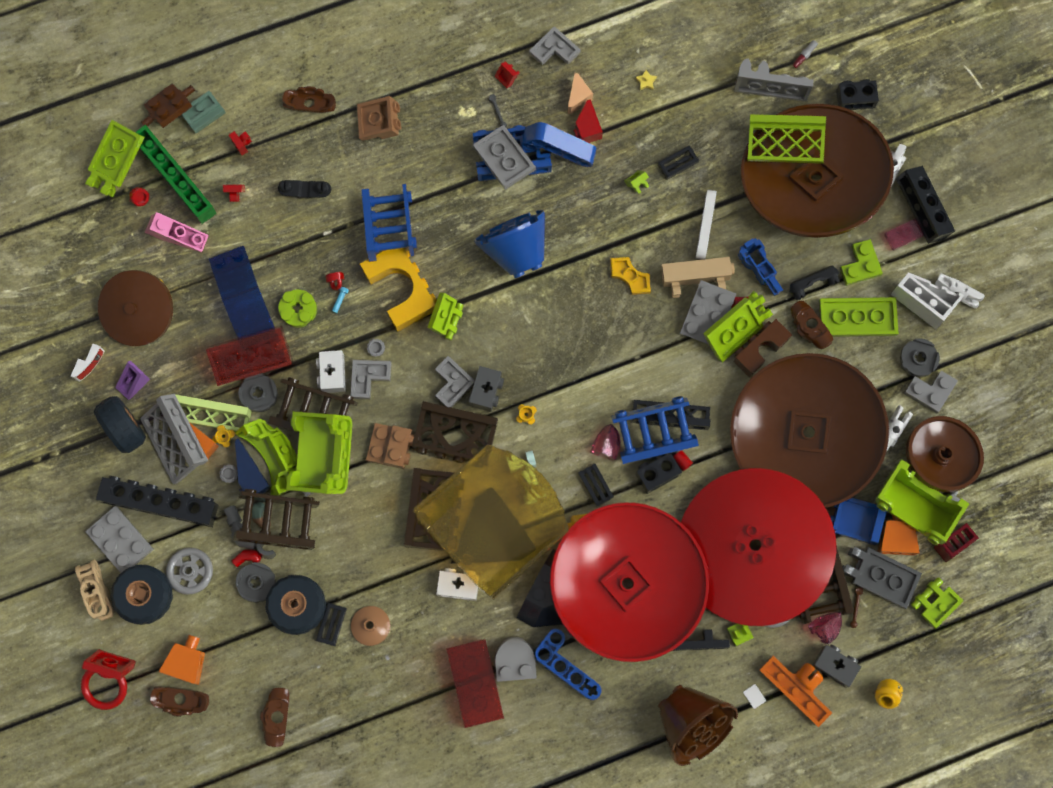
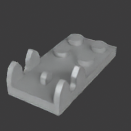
(770, 84)

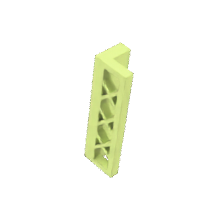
(217, 408)

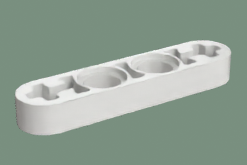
(705, 224)

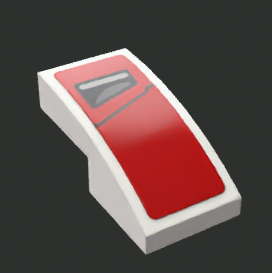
(85, 367)

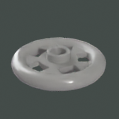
(195, 555)

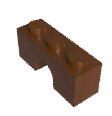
(773, 335)

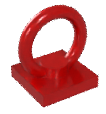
(107, 666)

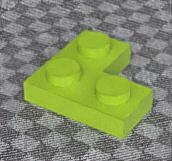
(866, 265)

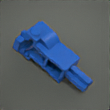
(764, 271)

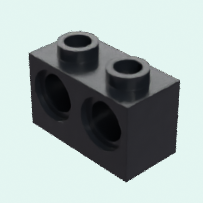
(858, 99)
(661, 477)

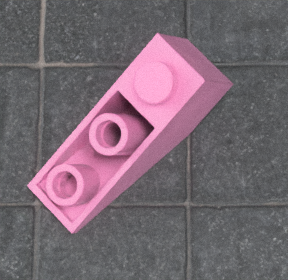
(175, 232)

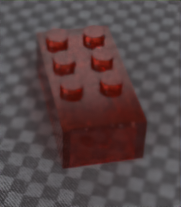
(249, 355)
(475, 683)

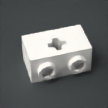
(331, 360)
(448, 589)

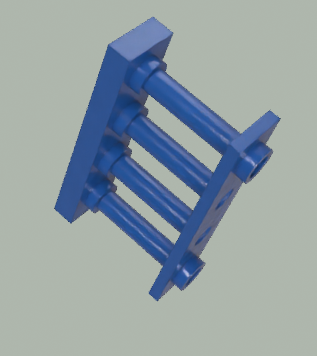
(372, 231)
(667, 444)

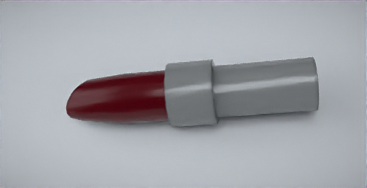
(805, 54)

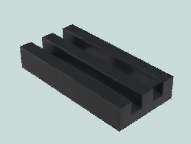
(668, 175)
(588, 471)
(333, 619)

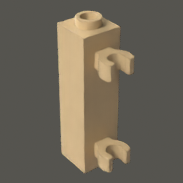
(692, 272)

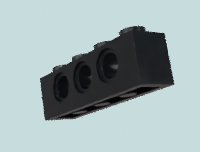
(925, 204)

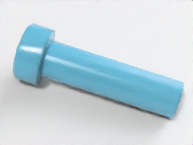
(343, 291)

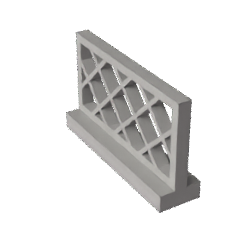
(181, 433)

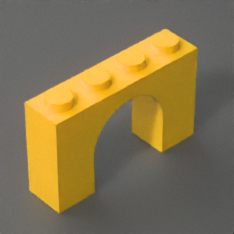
(397, 262)

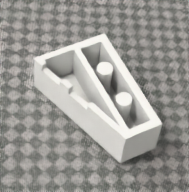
(926, 299)

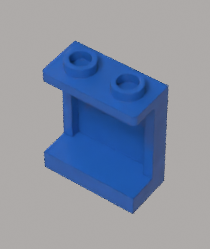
(858, 520)

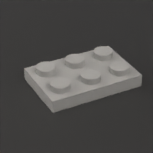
(504, 157)
(706, 309)
(119, 539)

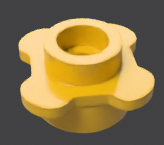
(526, 409)
(218, 436)

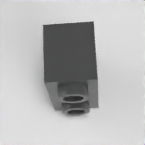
(484, 378)
(843, 675)

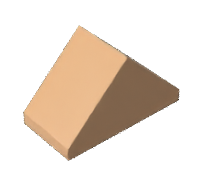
(579, 94)

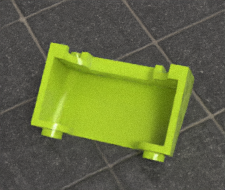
(322, 453)
(919, 504)

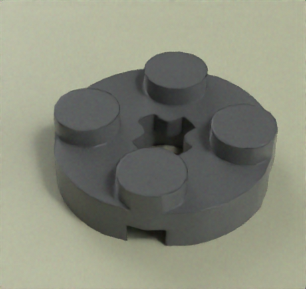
(928, 352)
(249, 387)
(250, 572)

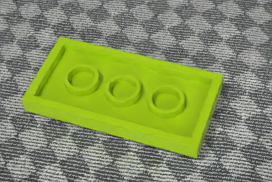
(859, 316)

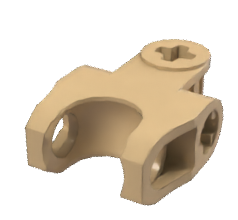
(94, 591)

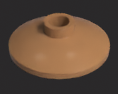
(380, 628)

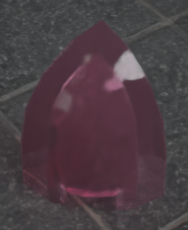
(607, 442)
(827, 627)

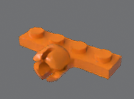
(798, 688)

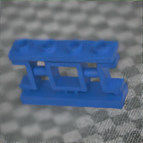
(542, 164)

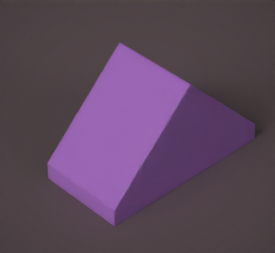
(131, 380)

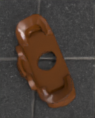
(295, 100)
(820, 335)
(165, 699)
(275, 732)

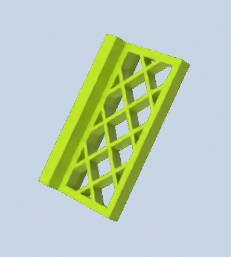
(789, 123)

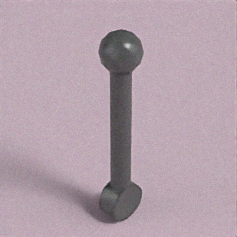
(492, 98)

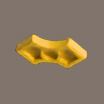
(637, 281)

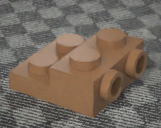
(378, 118)
(390, 446)

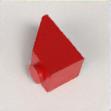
(587, 124)

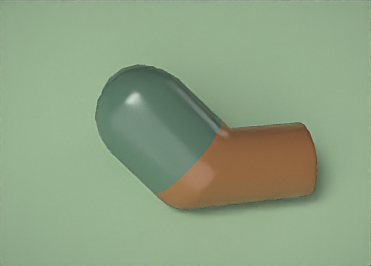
(257, 513)

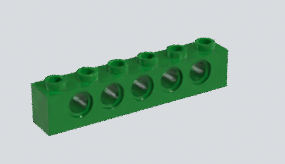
(175, 176)

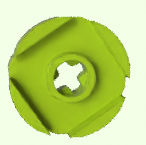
(291, 299)

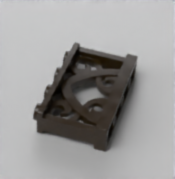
(439, 412)
(418, 487)

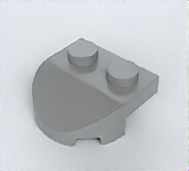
(515, 660)

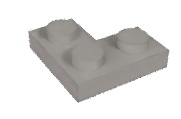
(554, 43)
(364, 373)
(458, 382)
(932, 395)

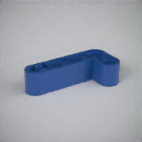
(558, 142)
(570, 668)

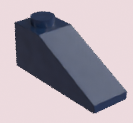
(248, 473)

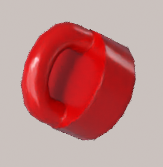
(139, 196)
(335, 277)

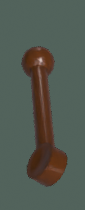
(858, 591)

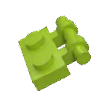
(445, 316)
(941, 607)

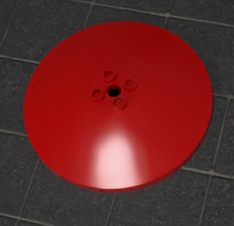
(794, 552)

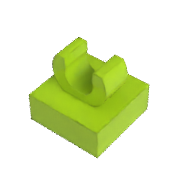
(636, 179)
(739, 634)

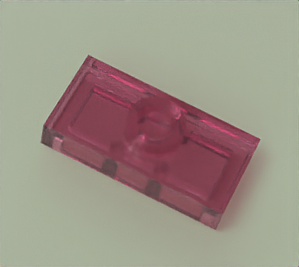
(903, 234)

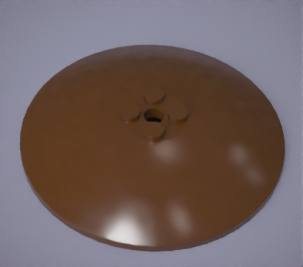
(852, 181)
(817, 394)

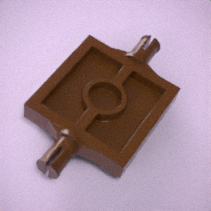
(167, 105)

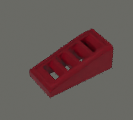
(947, 551)

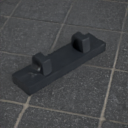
(705, 644)

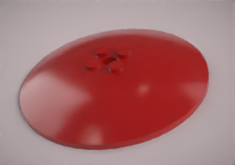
(665, 573)

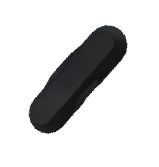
(304, 189)
(798, 286)

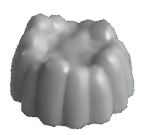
(376, 347)
(228, 473)

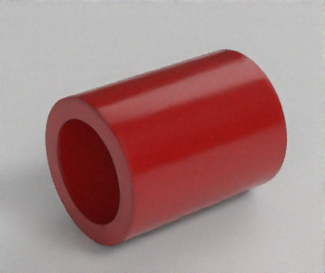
(682, 460)

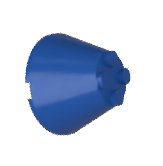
(516, 243)

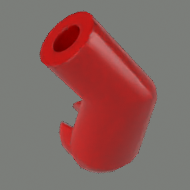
(247, 554)

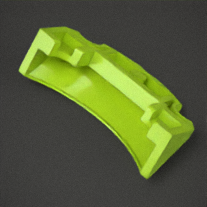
(274, 449)

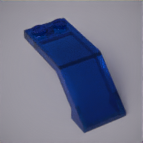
(240, 292)

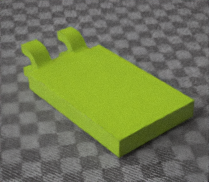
(113, 158)
(737, 326)

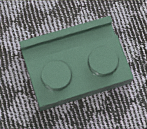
(204, 112)

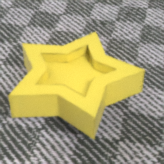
(646, 80)

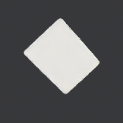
(754, 696)

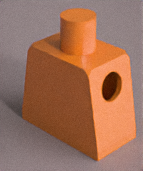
(898, 538)
(185, 661)

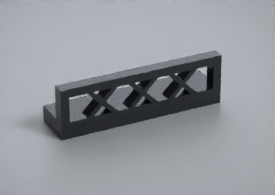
(672, 420)

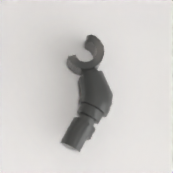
(234, 521)

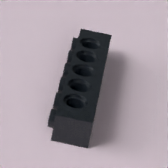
(108, 495)

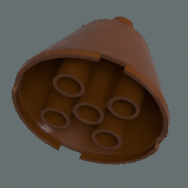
(695, 723)

